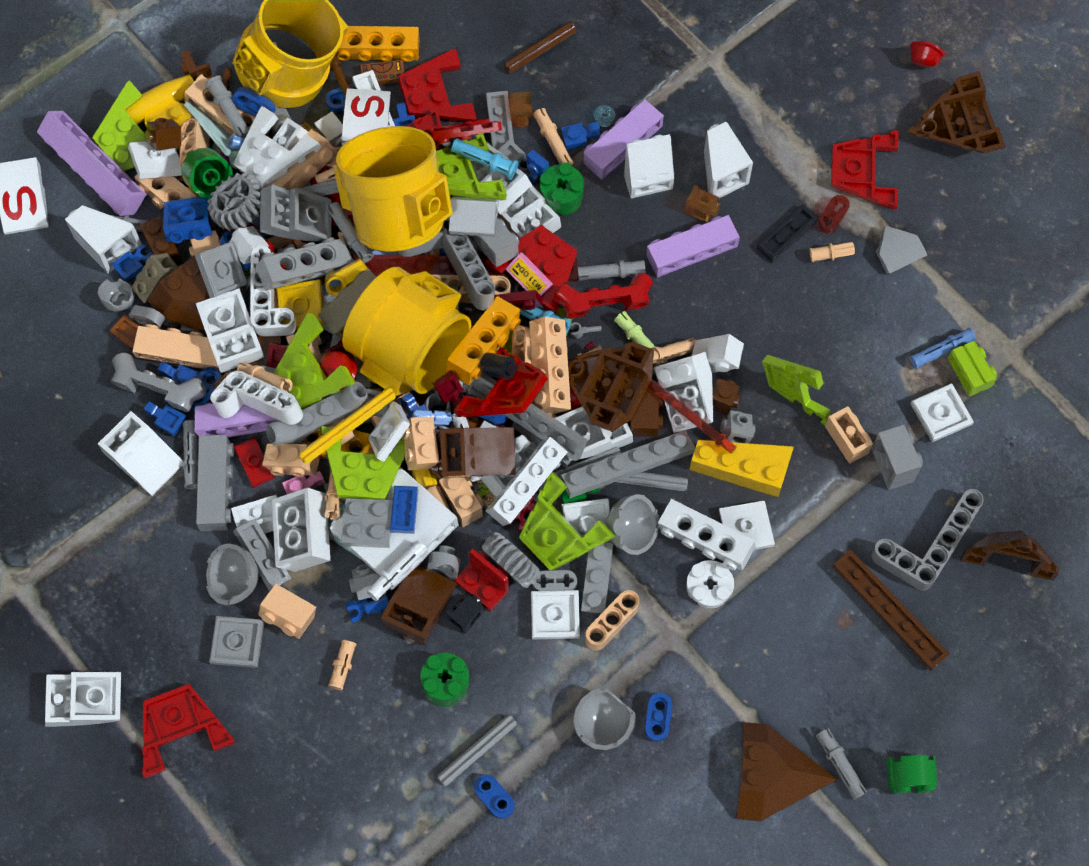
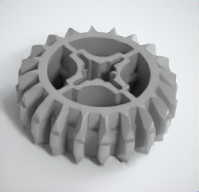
(236, 201)
(511, 559)

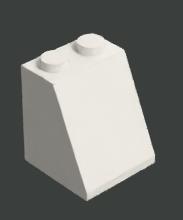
(725, 161)
(102, 235)

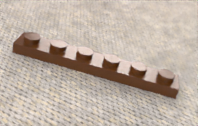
(890, 610)

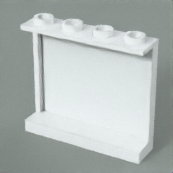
(432, 526)

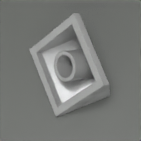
(473, 216)

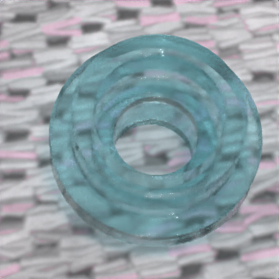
(604, 120)

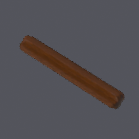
(540, 47)

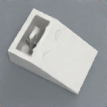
(649, 166)
(692, 385)
(140, 453)

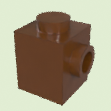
(163, 134)
(725, 396)

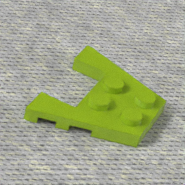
(119, 129)
(461, 175)
(302, 368)
(792, 381)
(362, 473)
(552, 535)

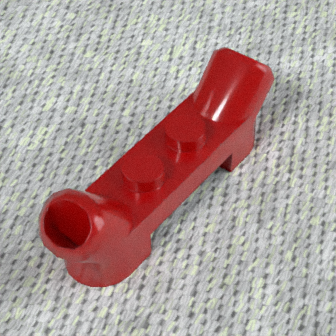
(579, 304)

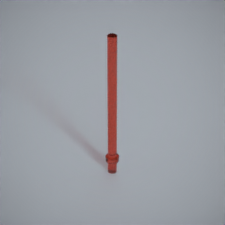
(720, 439)

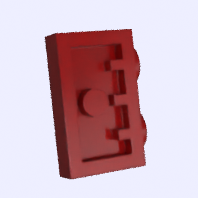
(484, 580)

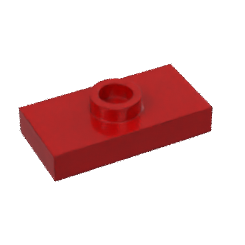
(252, 462)

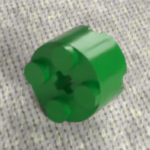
(205, 170)
(562, 188)
(437, 668)
(912, 772)

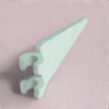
(215, 131)

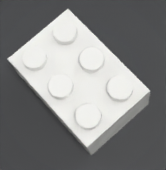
(300, 530)

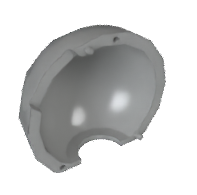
(633, 524)
(231, 574)
(603, 720)

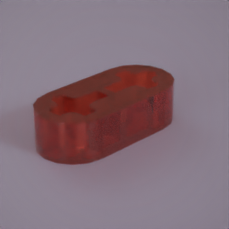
(830, 212)

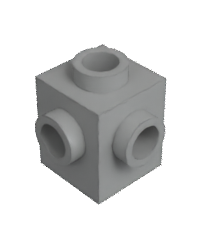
(738, 427)

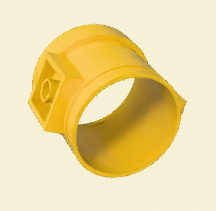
(275, 74)
(393, 187)
(405, 330)

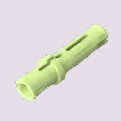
(634, 332)

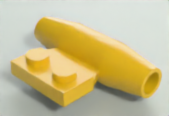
(163, 102)

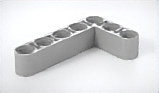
(465, 263)
(939, 547)

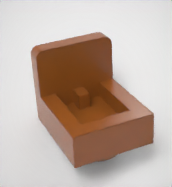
(189, 67)

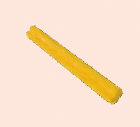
(347, 425)

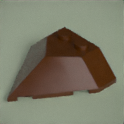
(961, 118)
(178, 294)
(611, 382)
(1013, 544)
(774, 773)

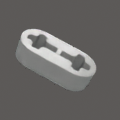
(146, 315)
(555, 576)

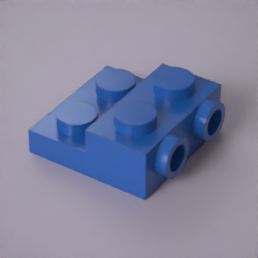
(187, 219)

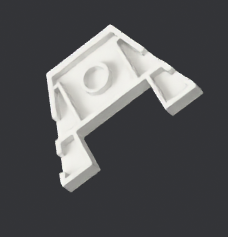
(264, 156)

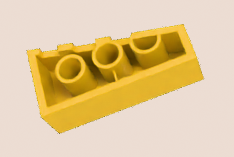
(749, 466)

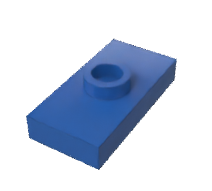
(404, 509)

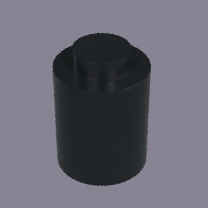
(498, 365)

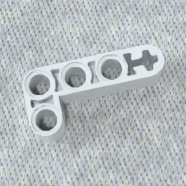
(267, 311)
(245, 389)

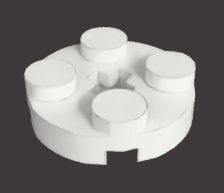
(718, 573)

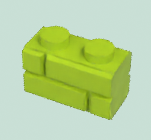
(972, 368)

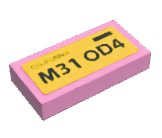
(528, 275)

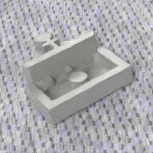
(899, 249)

